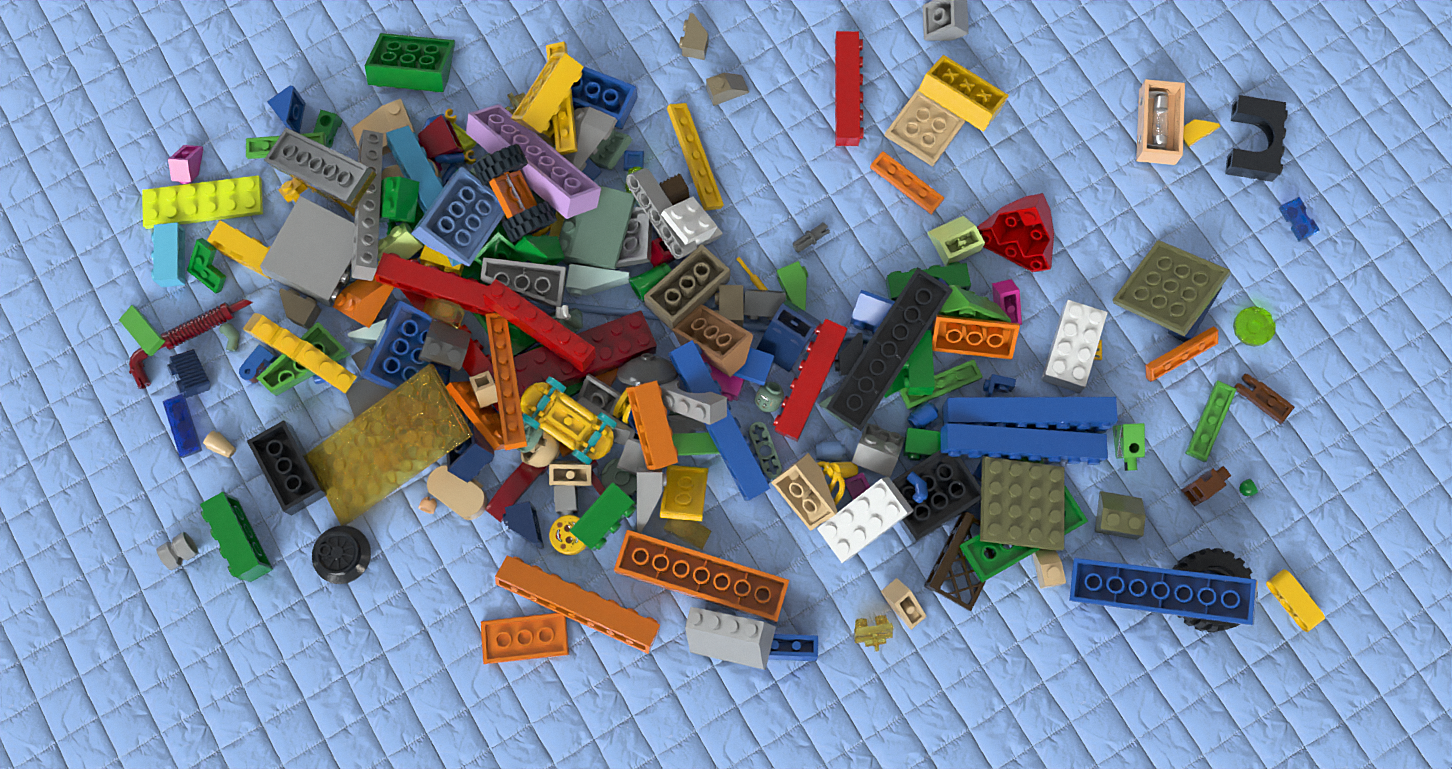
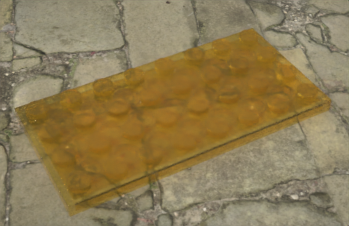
(388, 444)

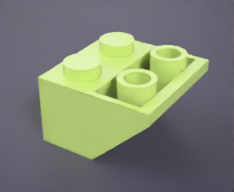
(956, 240)

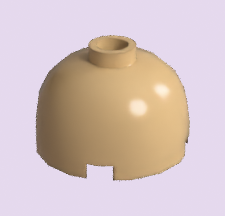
(543, 453)

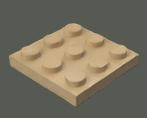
(924, 128)

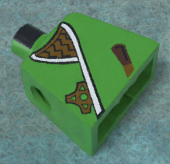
(1129, 436)

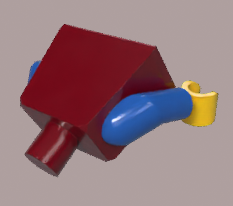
(442, 141)

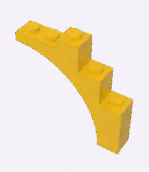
(299, 351)

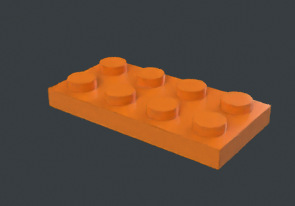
(484, 418)

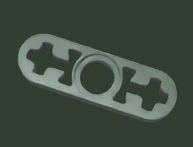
(765, 434)

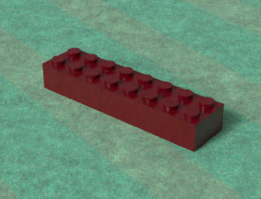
(613, 343)

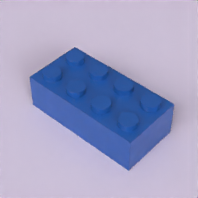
(604, 94)

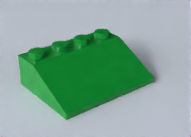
(410, 62)

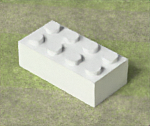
(1074, 346)
(865, 519)

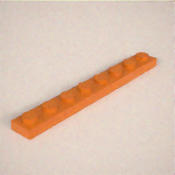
(506, 382)

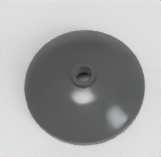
(647, 369)

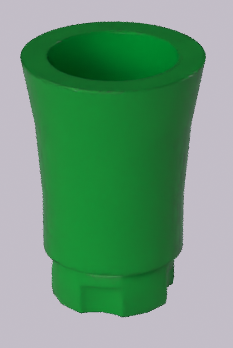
(646, 281)

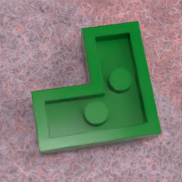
(202, 268)

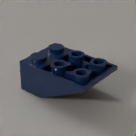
(788, 334)

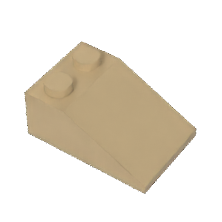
(384, 119)
(806, 491)

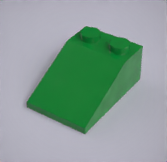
(398, 199)

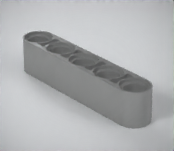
(653, 202)

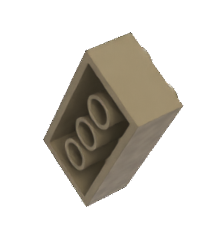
(687, 287)

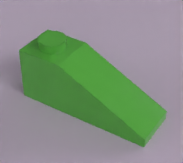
(794, 283)

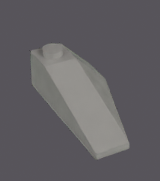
(590, 129)

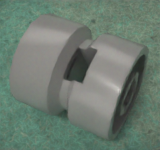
(180, 549)

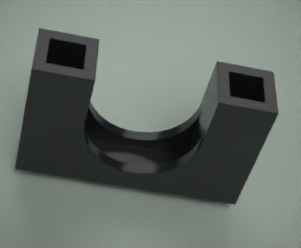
(1270, 118)

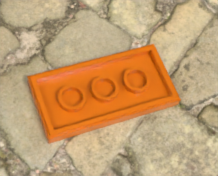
(524, 638)

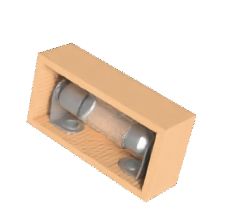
(1160, 122)

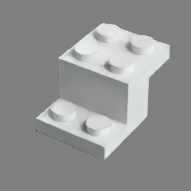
(691, 222)

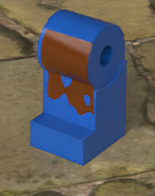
(256, 364)

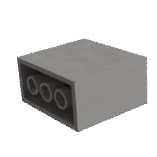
(312, 252)

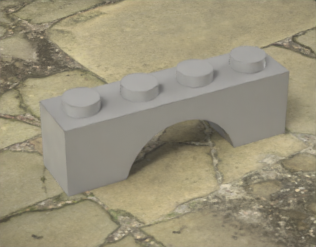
(700, 406)

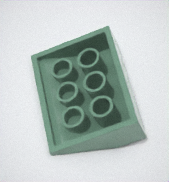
(598, 234)

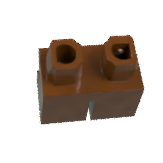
(1206, 485)

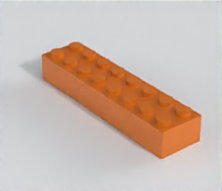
(701, 576)

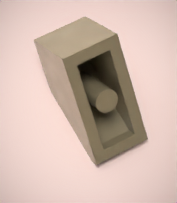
(725, 87)

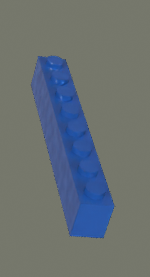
(725, 432)
(1023, 443)

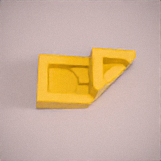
(1197, 130)

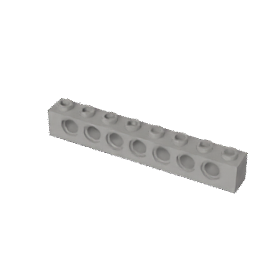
(368, 209)

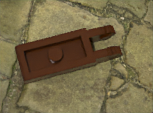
(1265, 398)

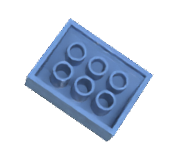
(460, 218)

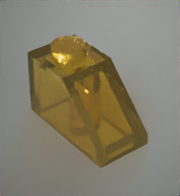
(444, 311)
(688, 531)

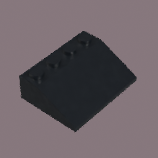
(949, 489)

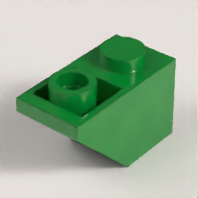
(541, 249)

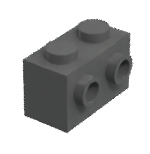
(762, 303)

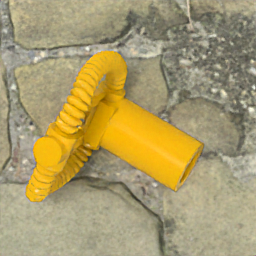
(837, 472)

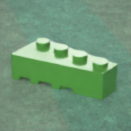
(287, 373)

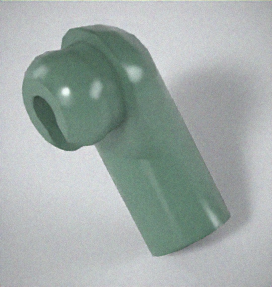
(232, 335)

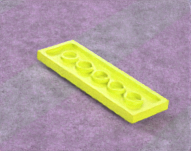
(202, 201)

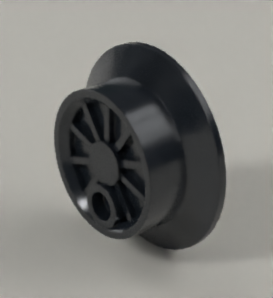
(341, 554)

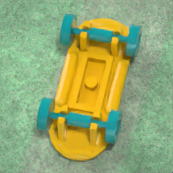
(567, 420)

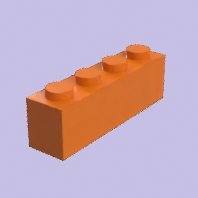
(652, 425)

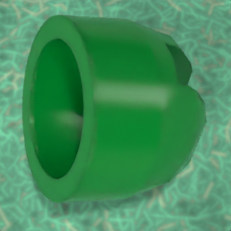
(1248, 488)

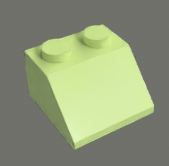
(399, 242)

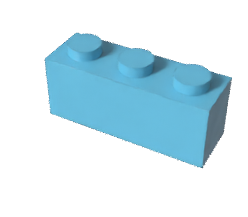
(168, 255)

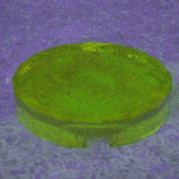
(1254, 326)

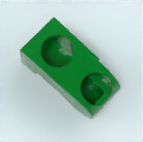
(328, 123)

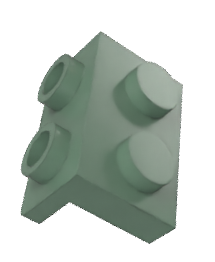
(611, 150)

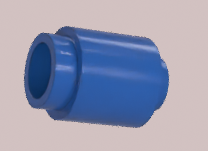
(923, 415)

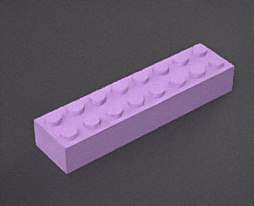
(547, 170)

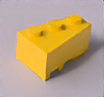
(238, 246)

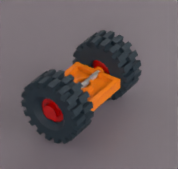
(513, 193)

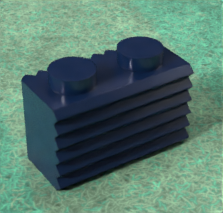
(189, 373)

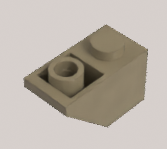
(695, 40)
(299, 310)

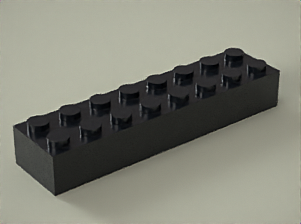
(889, 349)

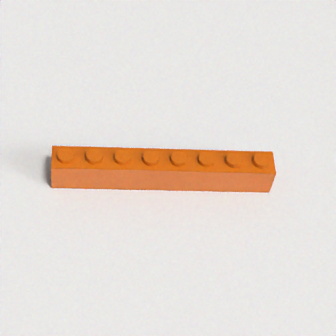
(577, 603)

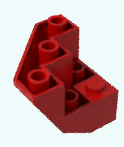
(1022, 233)

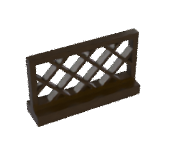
(947, 557)

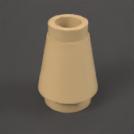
(218, 443)

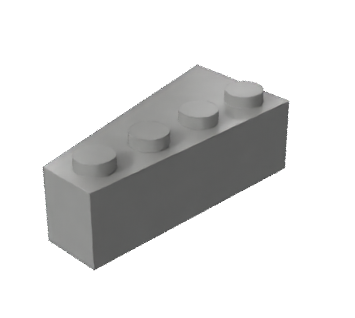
(530, 280)

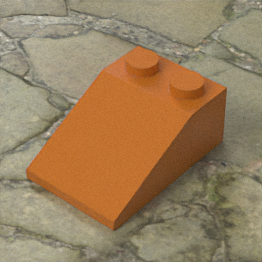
(363, 300)

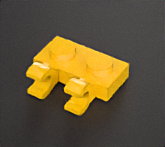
(292, 189)

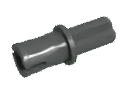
(810, 237)

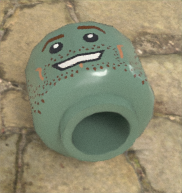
(769, 397)

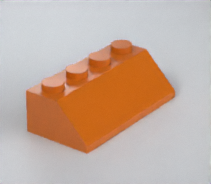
(974, 336)

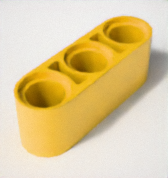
(1295, 600)

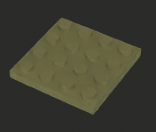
(1171, 287)
(1022, 504)

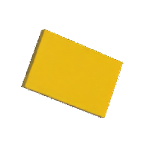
(684, 493)

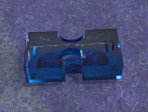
(1303, 226)

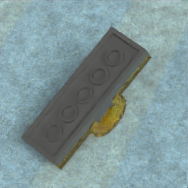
(320, 168)

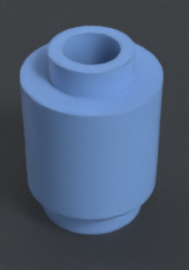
(830, 451)

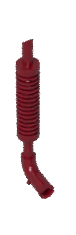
(183, 334)

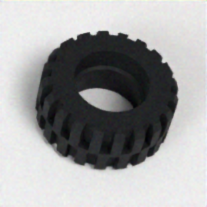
(1221, 563)

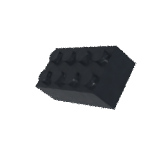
(287, 467)

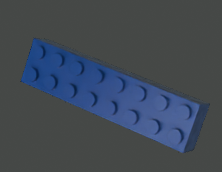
(1040, 413)
(1164, 591)

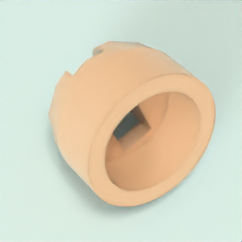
(428, 505)

